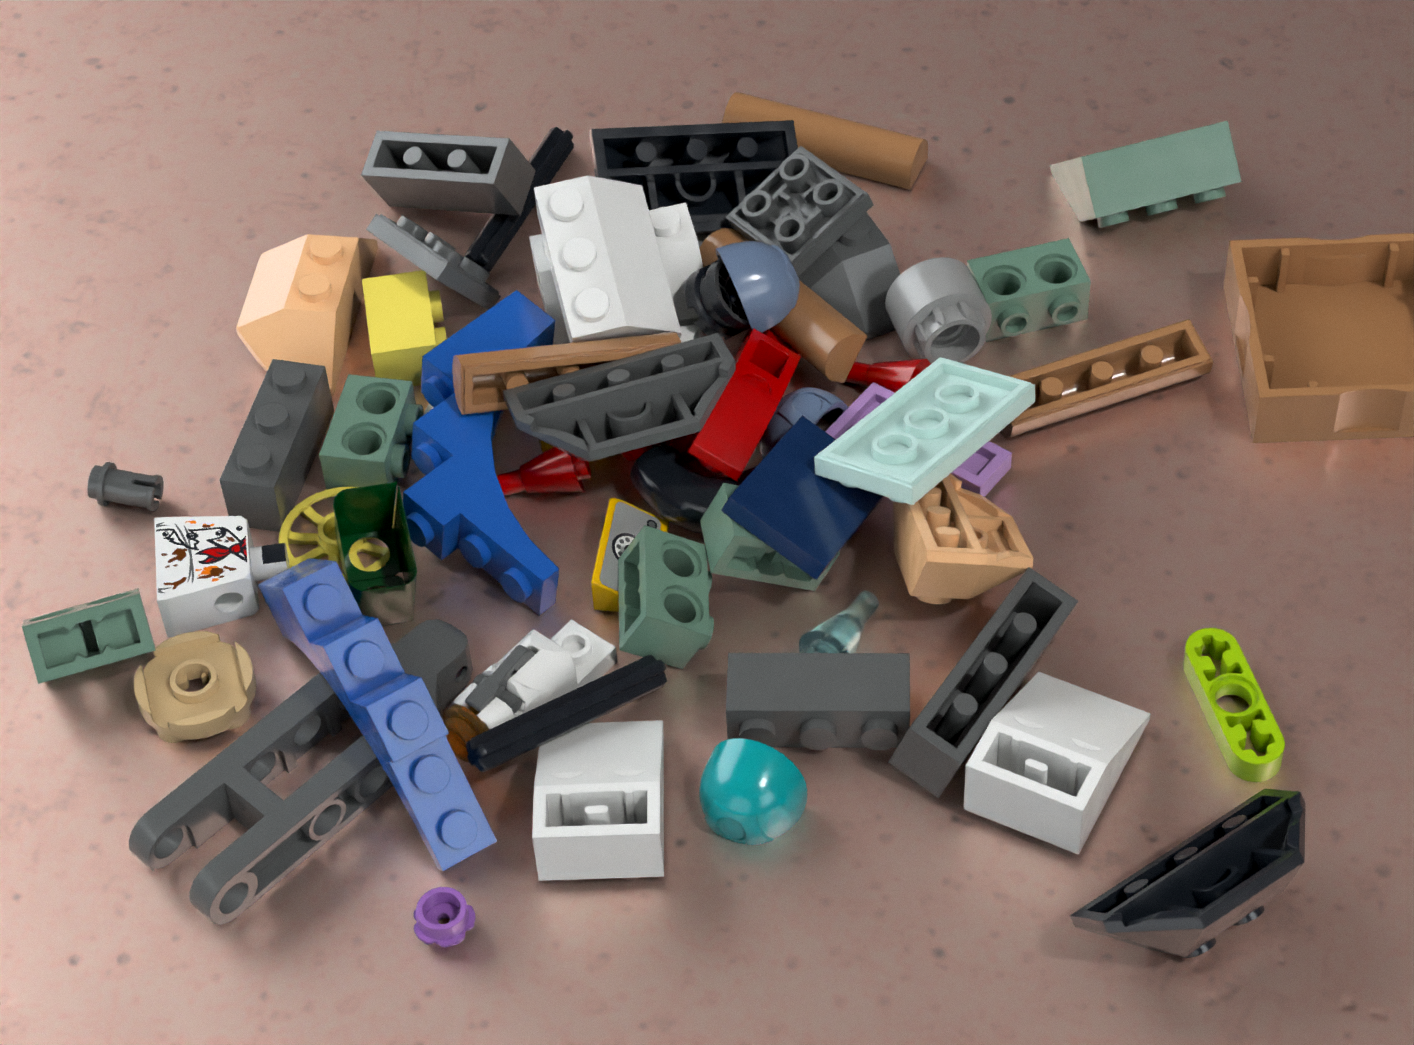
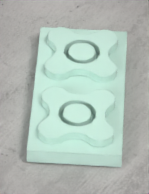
(925, 430)

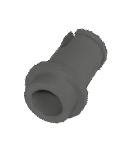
(124, 487)

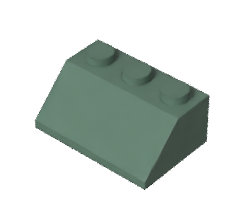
(1149, 174)

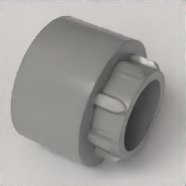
(939, 310)

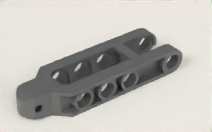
(291, 829)

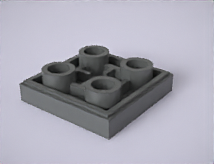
(800, 209)
(436, 258)

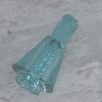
(842, 631)

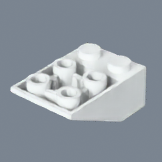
(1052, 760)
(600, 802)

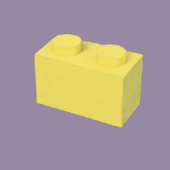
(402, 323)

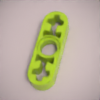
(1228, 727)

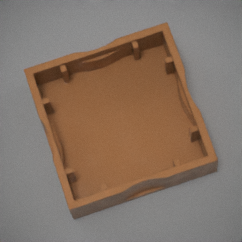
(1324, 336)

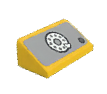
(620, 528)

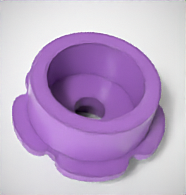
(438, 905)

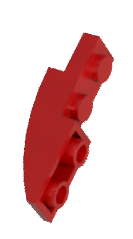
(747, 403)

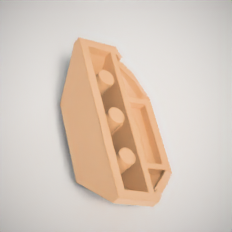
(307, 301)
(956, 544)

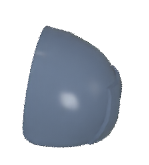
(762, 281)
(806, 401)

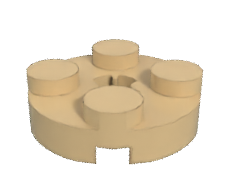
(201, 713)

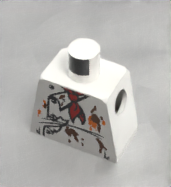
(210, 570)

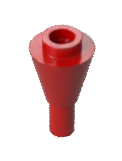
(890, 374)
(547, 473)

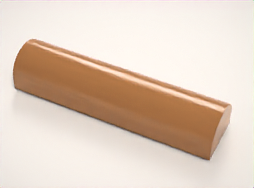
(840, 142)
(811, 326)
(484, 375)
(1111, 375)

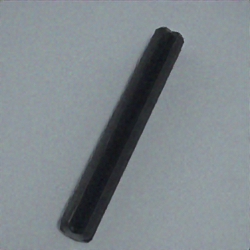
(502, 228)
(565, 713)

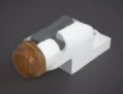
(526, 678)

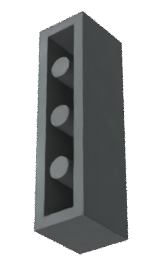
(982, 682)

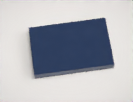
(794, 508)

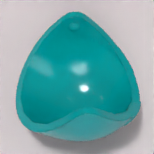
(751, 792)

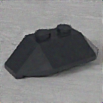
(694, 164)
(1207, 880)

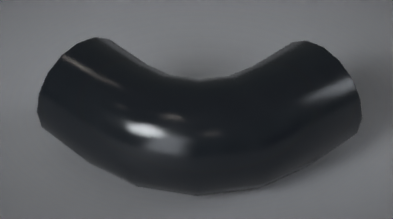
(674, 488)

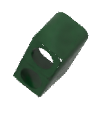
(370, 513)

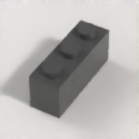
(448, 172)
(277, 444)
(819, 699)

